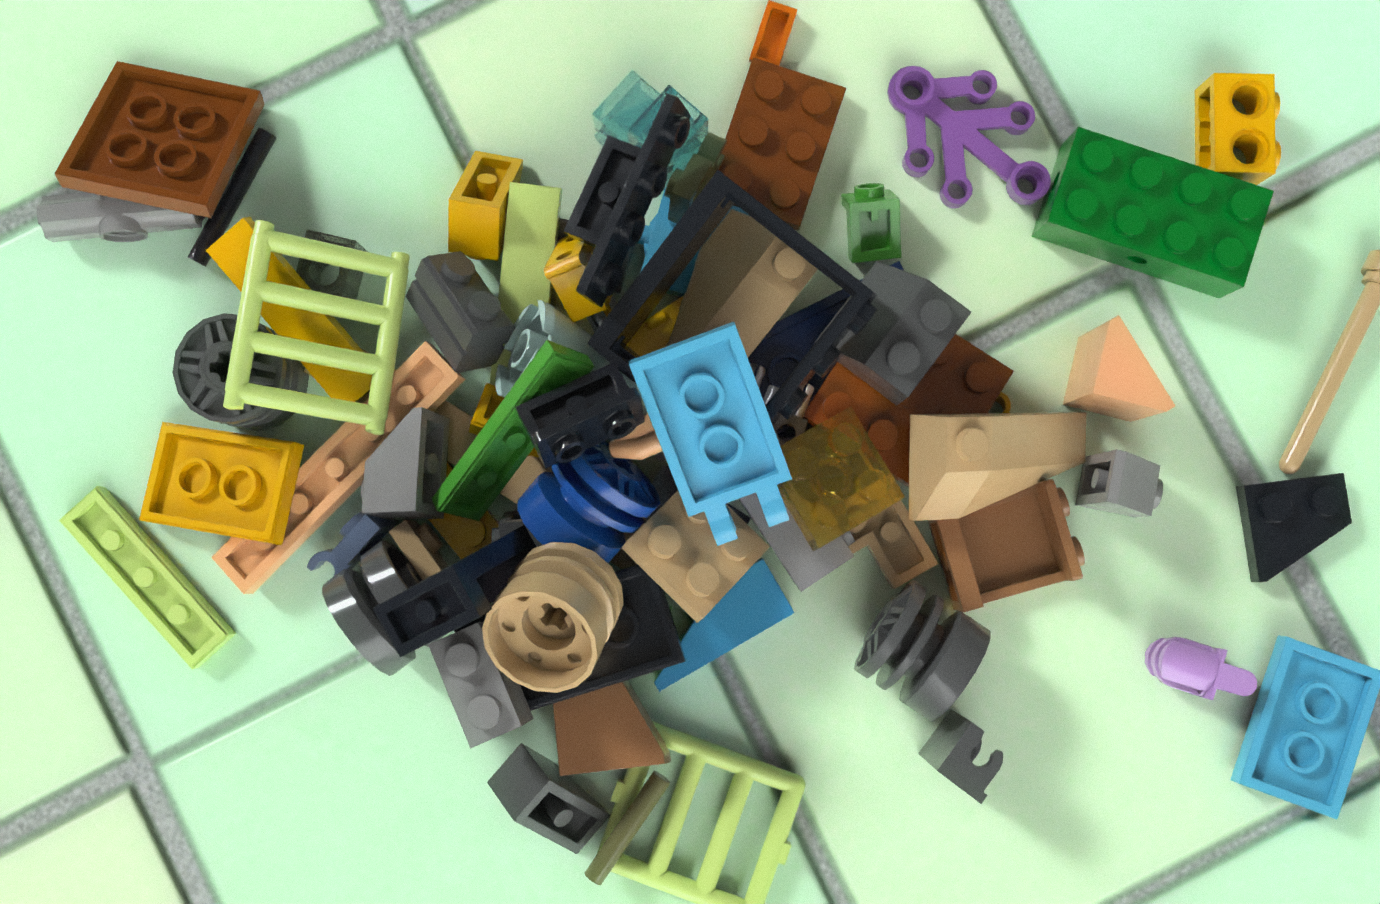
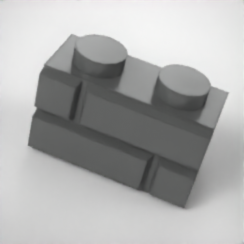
(459, 311)

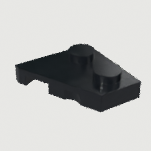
(1290, 520)

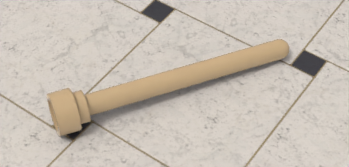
(1335, 368)

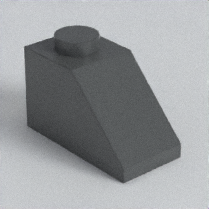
(545, 801)

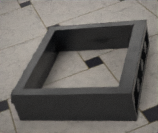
(680, 248)

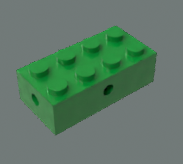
(1152, 213)

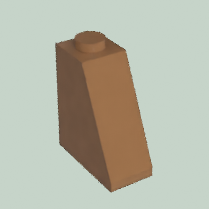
(606, 732)

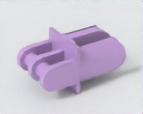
(1196, 668)

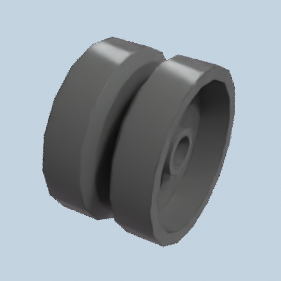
(354, 595)

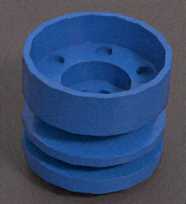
(589, 502)

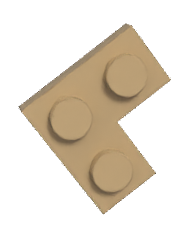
(894, 545)

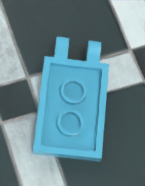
(713, 427)

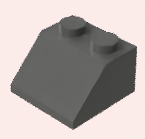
(903, 335)

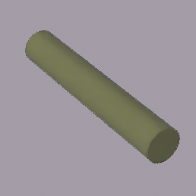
(627, 828)

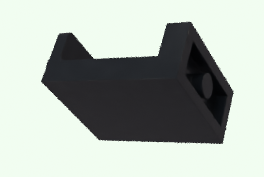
(452, 594)

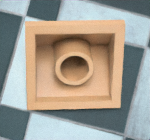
(1114, 376)

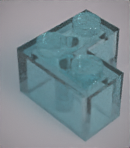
(631, 112)

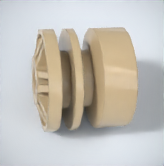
(553, 617)

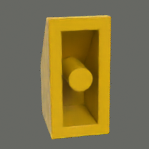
(480, 205)

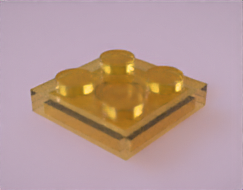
(835, 479)

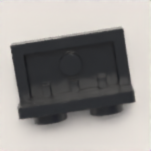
(581, 415)

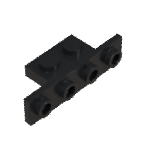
(619, 194)

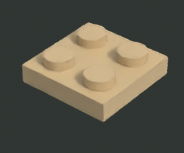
(685, 557)

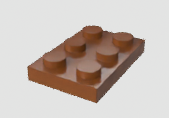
(780, 137)

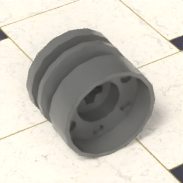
(202, 372)
(931, 656)

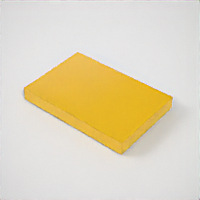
(222, 482)

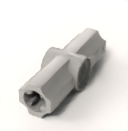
(112, 219)

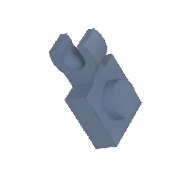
(359, 536)

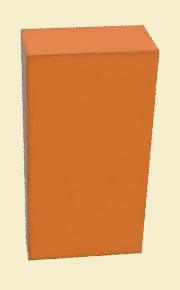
(773, 33)

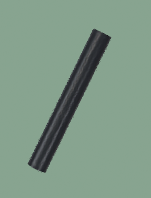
(233, 195)

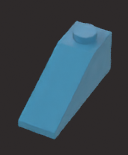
(741, 614)

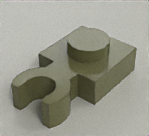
(688, 183)

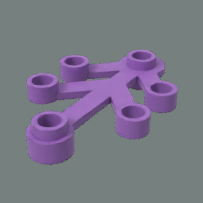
(962, 130)

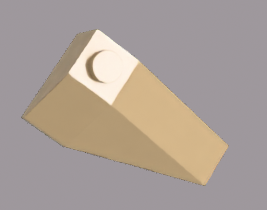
(741, 278)
(984, 457)

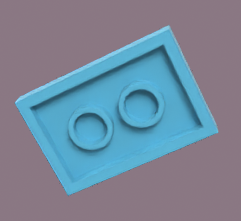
(1307, 726)

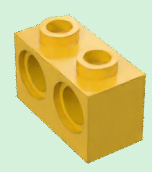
(1222, 127)

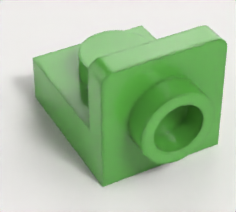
(872, 223)

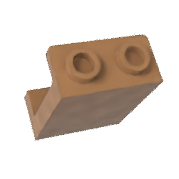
(1008, 547)

